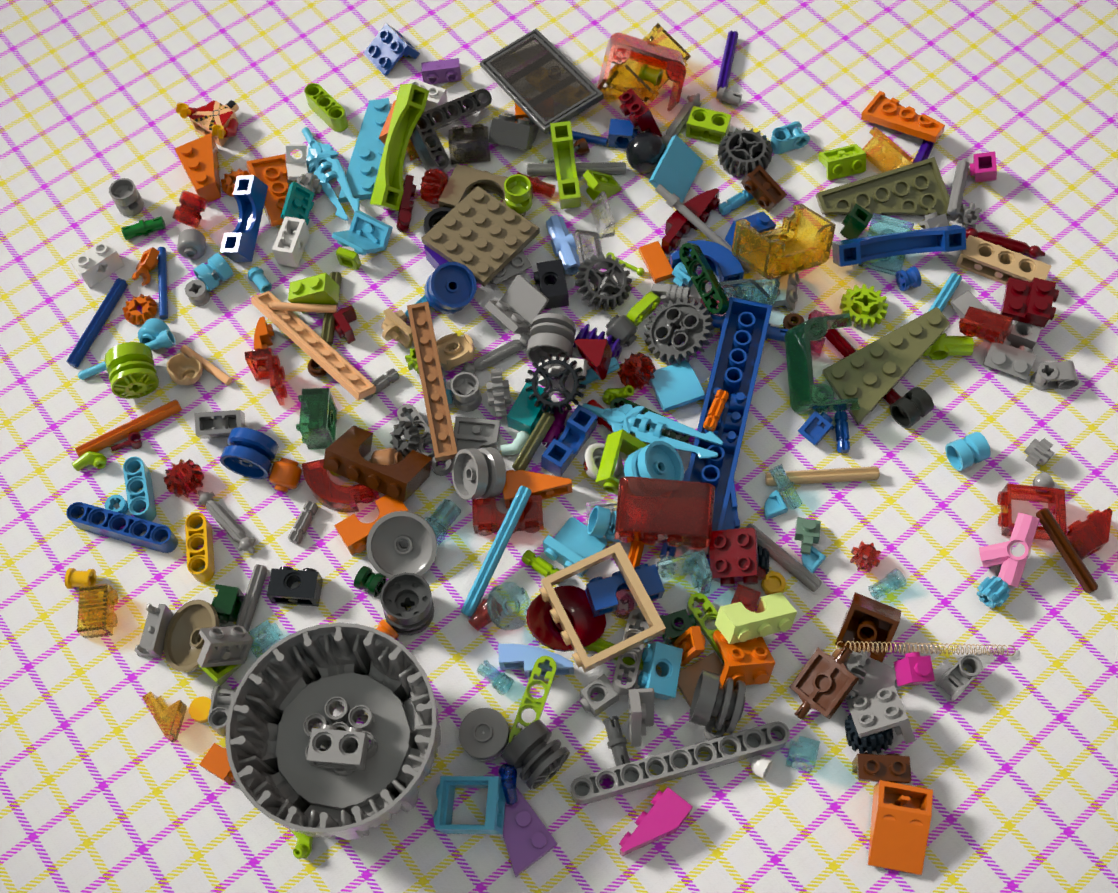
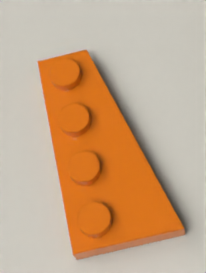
(905, 120)
(274, 174)

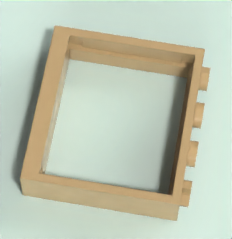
(637, 589)

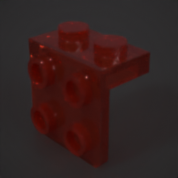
(267, 366)

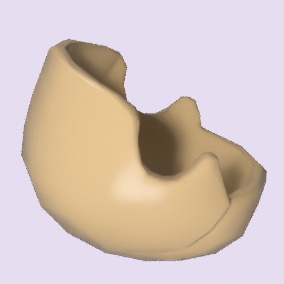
(184, 369)

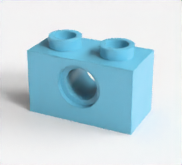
(669, 661)

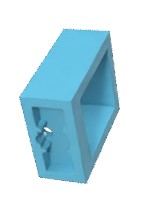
(494, 808)

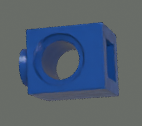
(620, 133)

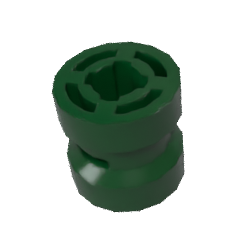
(369, 581)

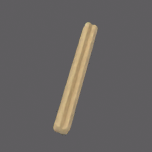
(829, 475)

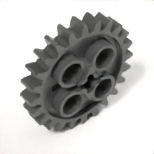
(679, 330)

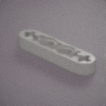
(425, 438)
(635, 653)

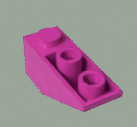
(662, 820)

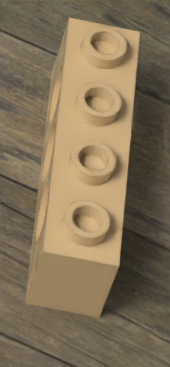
(999, 263)

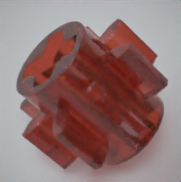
(868, 550)

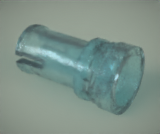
(892, 581)
(499, 680)

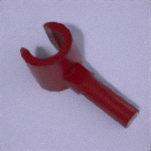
(130, 442)

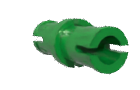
(143, 228)

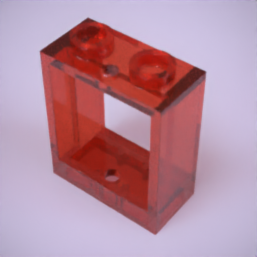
(1052, 496)

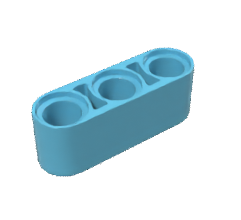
(136, 481)

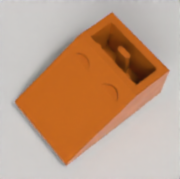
(899, 826)

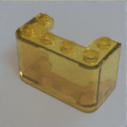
(796, 246)

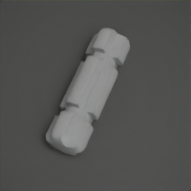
(384, 381)
(303, 522)

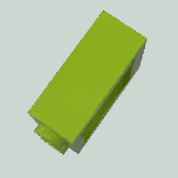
(615, 443)

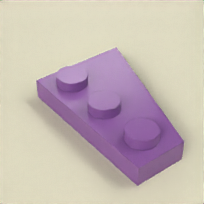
(525, 835)

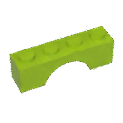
(565, 165)

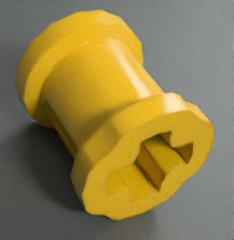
(80, 578)

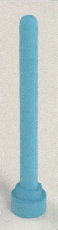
(164, 339)

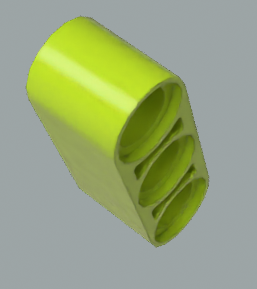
(326, 107)

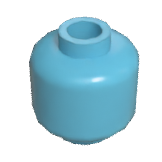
(151, 329)

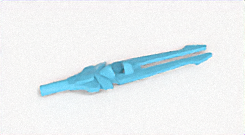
(321, 159)
(634, 422)

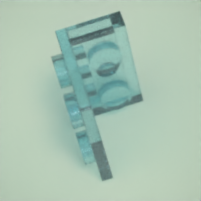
(687, 564)

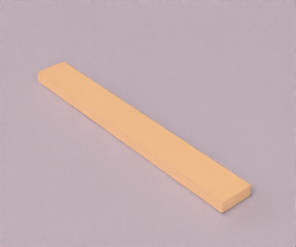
(315, 347)

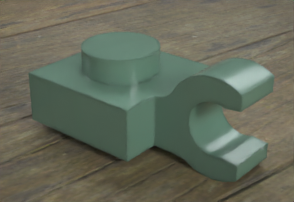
(808, 533)

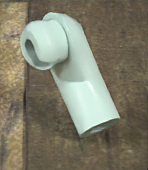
(516, 446)

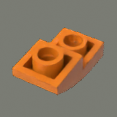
(263, 334)

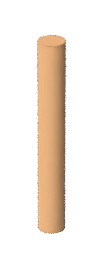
(304, 307)
(207, 365)

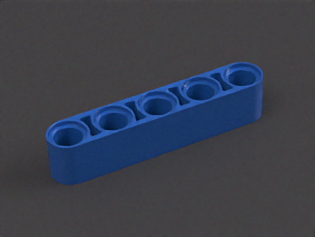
(114, 521)

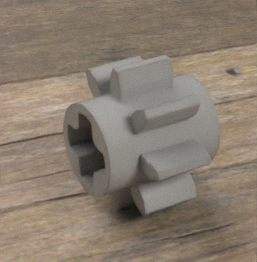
(310, 182)
(969, 210)
(1039, 452)

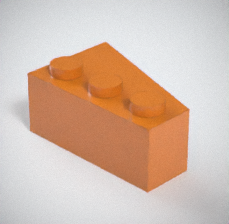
(201, 166)

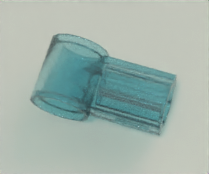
(443, 518)

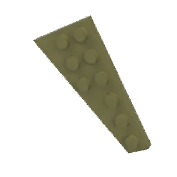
(901, 191)
(883, 363)

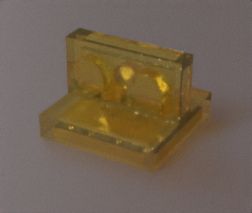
(884, 152)

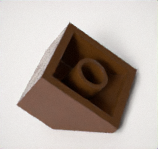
(869, 622)

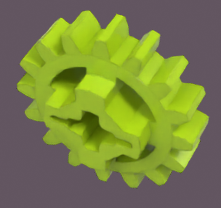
(864, 306)

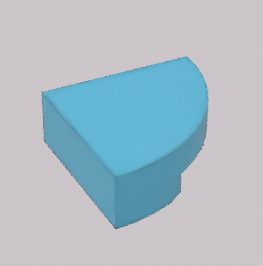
(774, 506)
(813, 560)

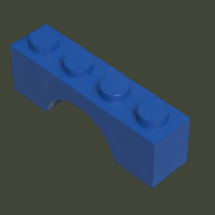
(250, 197)

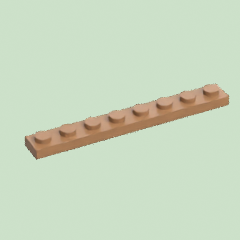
(432, 382)

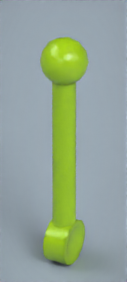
(640, 271)

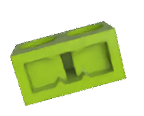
(708, 125)

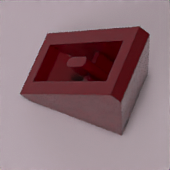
(597, 354)

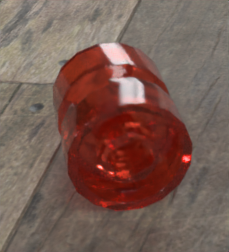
(190, 209)

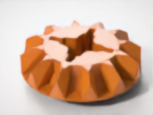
(227, 182)
(148, 306)

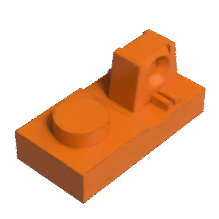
(692, 644)

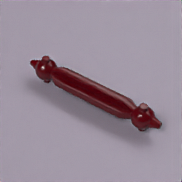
(1008, 243)

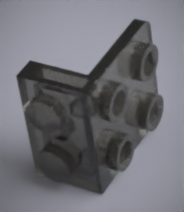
(469, 144)

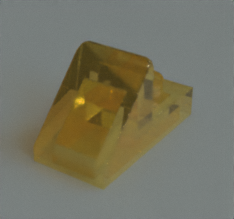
(167, 717)

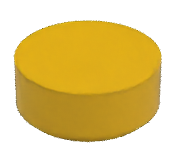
(773, 584)
(200, 709)

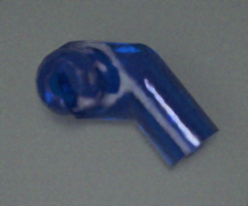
(508, 782)

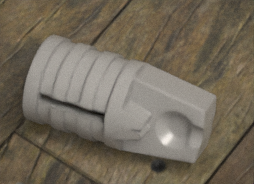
(670, 292)

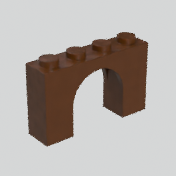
(396, 480)

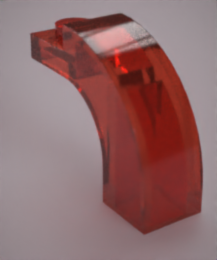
(332, 495)

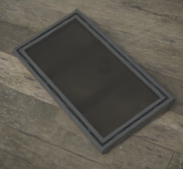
(541, 80)

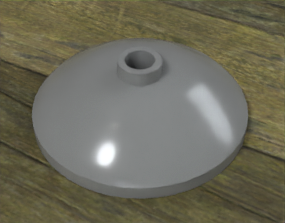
(385, 549)

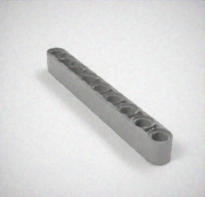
(689, 754)

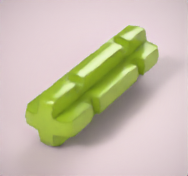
(538, 564)

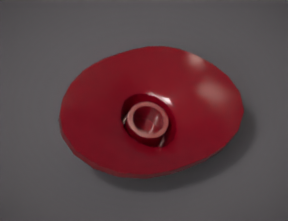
(579, 612)

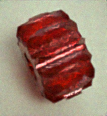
(433, 185)
(636, 371)
(184, 478)

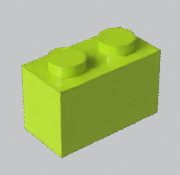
(314, 290)

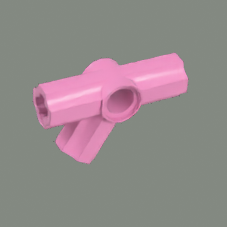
(1001, 553)

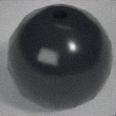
(645, 151)

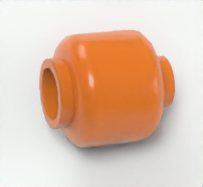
(285, 475)

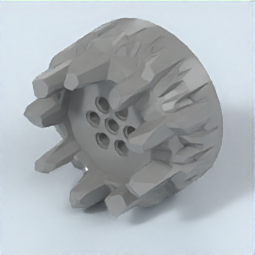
(300, 686)

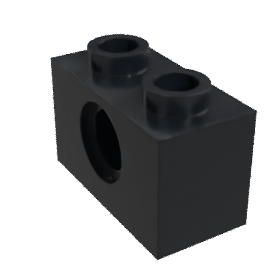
(552, 273)
(305, 594)

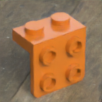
(745, 660)

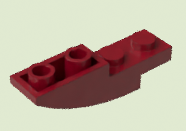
(678, 225)

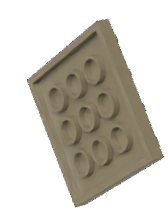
(481, 235)

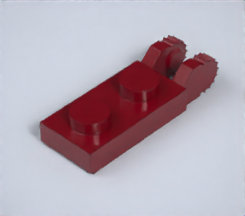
(406, 205)

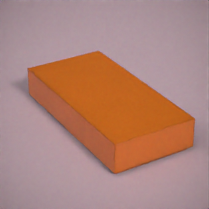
(656, 262)

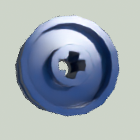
(450, 287)
(249, 453)

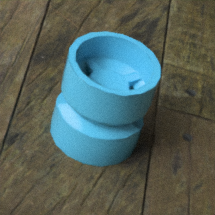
(216, 265)
(966, 451)
(602, 523)

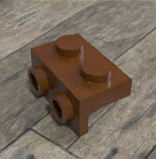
(763, 188)
(882, 767)

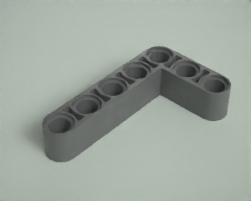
(427, 125)

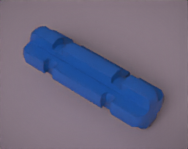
(842, 431)

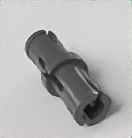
(617, 742)

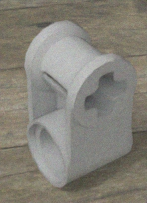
(1055, 376)
(956, 679)
(219, 708)

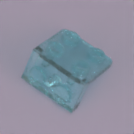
(759, 291)

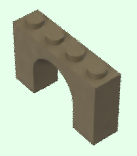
(466, 179)

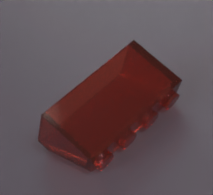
(665, 512)

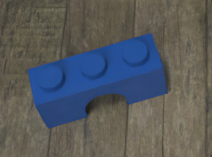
(563, 451)
(602, 592)

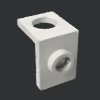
(296, 166)

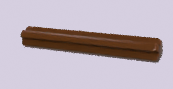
(1067, 550)

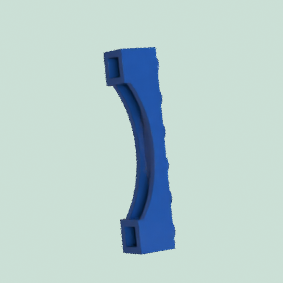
(910, 242)

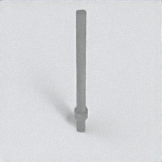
(674, 201)

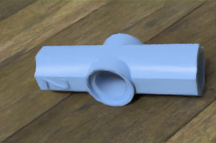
(563, 244)

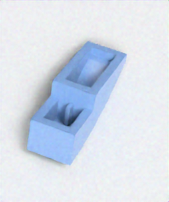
(524, 656)

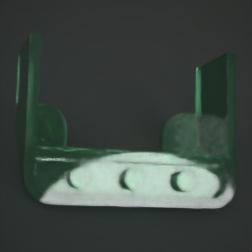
(803, 393)

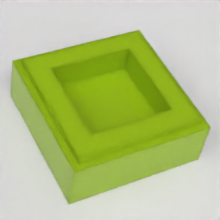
(348, 258)

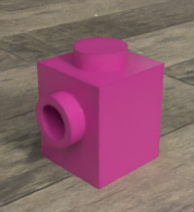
(984, 167)
(914, 670)

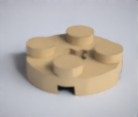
(461, 352)

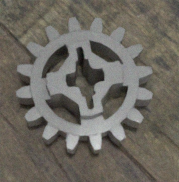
(498, 393)

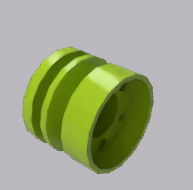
(131, 370)

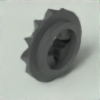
(411, 434)

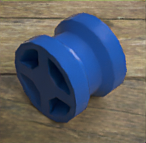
(908, 278)

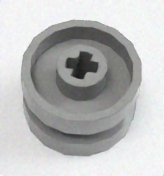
(478, 473)

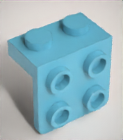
(365, 234)
(572, 544)

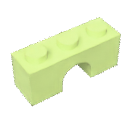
(772, 616)

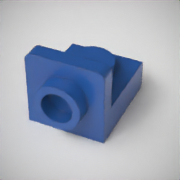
(816, 427)

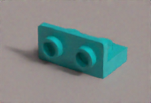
(298, 202)

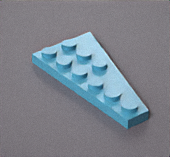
(367, 152)

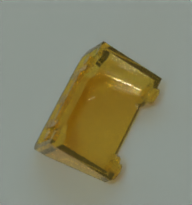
(626, 75)

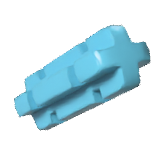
(734, 202)

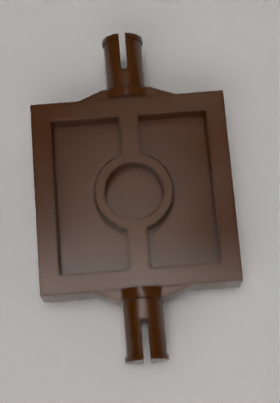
(824, 683)

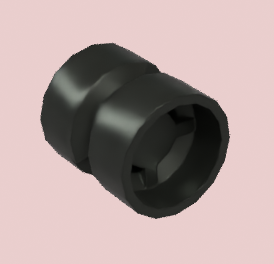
(911, 406)

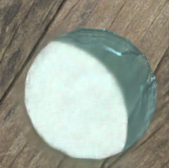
(508, 606)

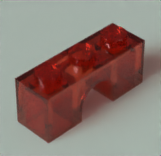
(489, 520)

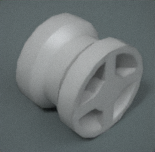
(202, 294)

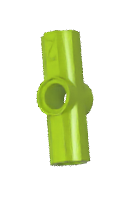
(950, 346)

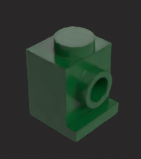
(855, 222)
(228, 603)
(672, 631)

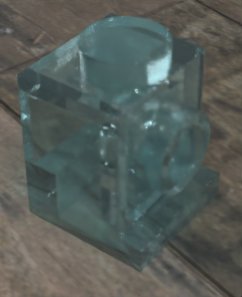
(272, 637)
(803, 754)

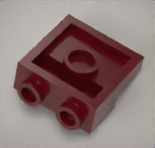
(638, 112)
(1030, 301)

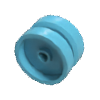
(655, 461)

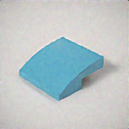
(676, 386)

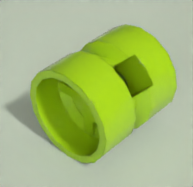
(518, 193)

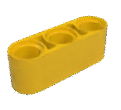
(205, 555)

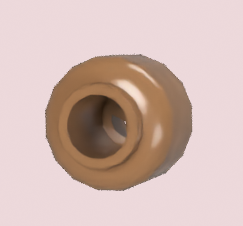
(386, 456)

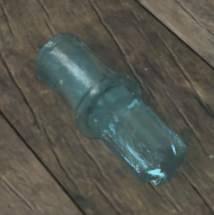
(785, 486)

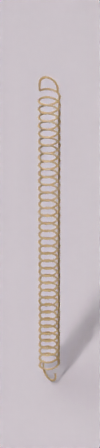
(917, 649)

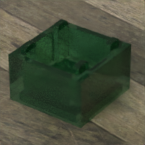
(317, 418)

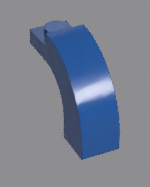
(718, 257)

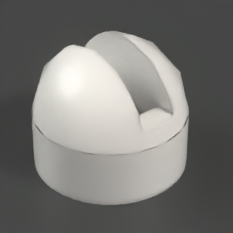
(761, 766)

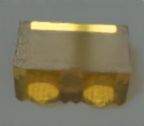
(96, 611)

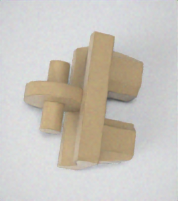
(396, 328)

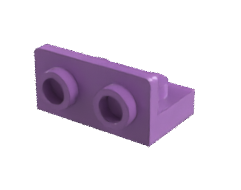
(441, 71)

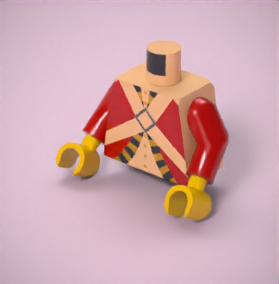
(213, 119)

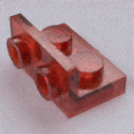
(985, 325)

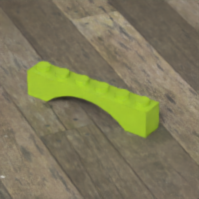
(389, 180)

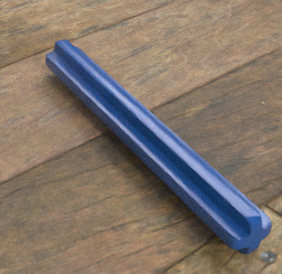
(97, 323)

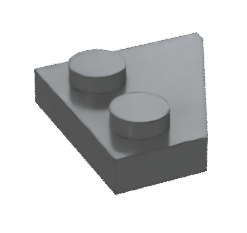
(475, 433)

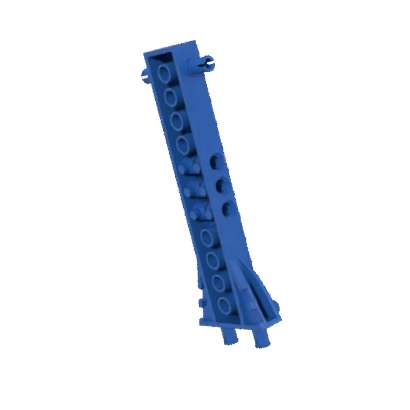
(734, 371)

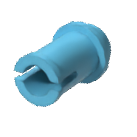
(257, 276)

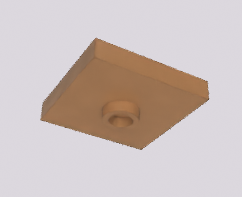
(689, 676)

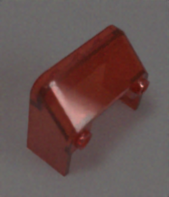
(625, 47)

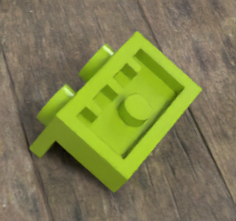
(843, 161)

